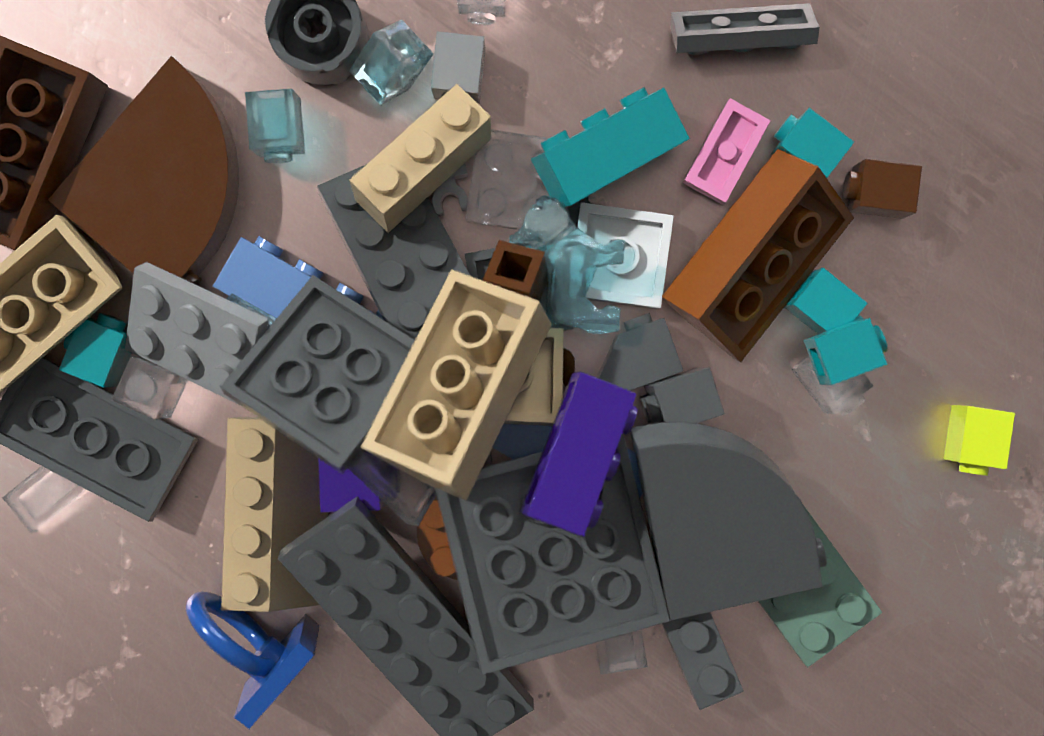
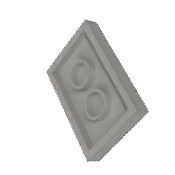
(189, 328)

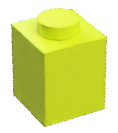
(979, 438)

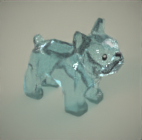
(569, 265)

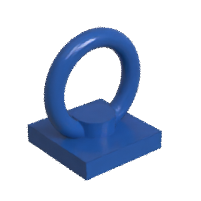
(272, 664)

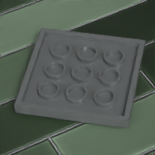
(543, 587)

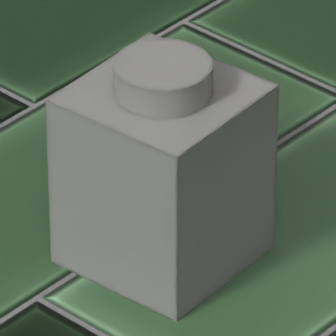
(460, 62)

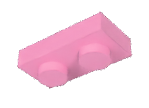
(726, 151)

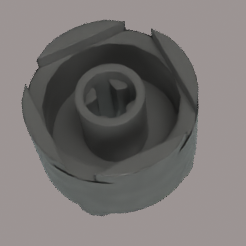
(329, 54)

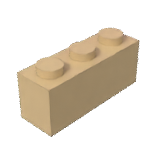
(422, 158)

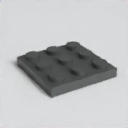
(321, 372)

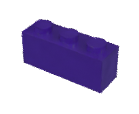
(580, 454)

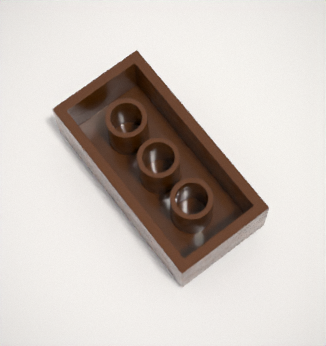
(42, 130)

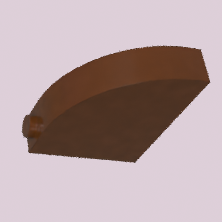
(159, 179)

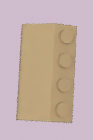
(49, 292)
(458, 383)
(268, 504)

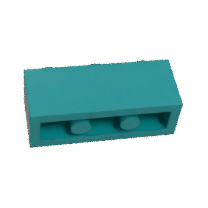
(609, 146)

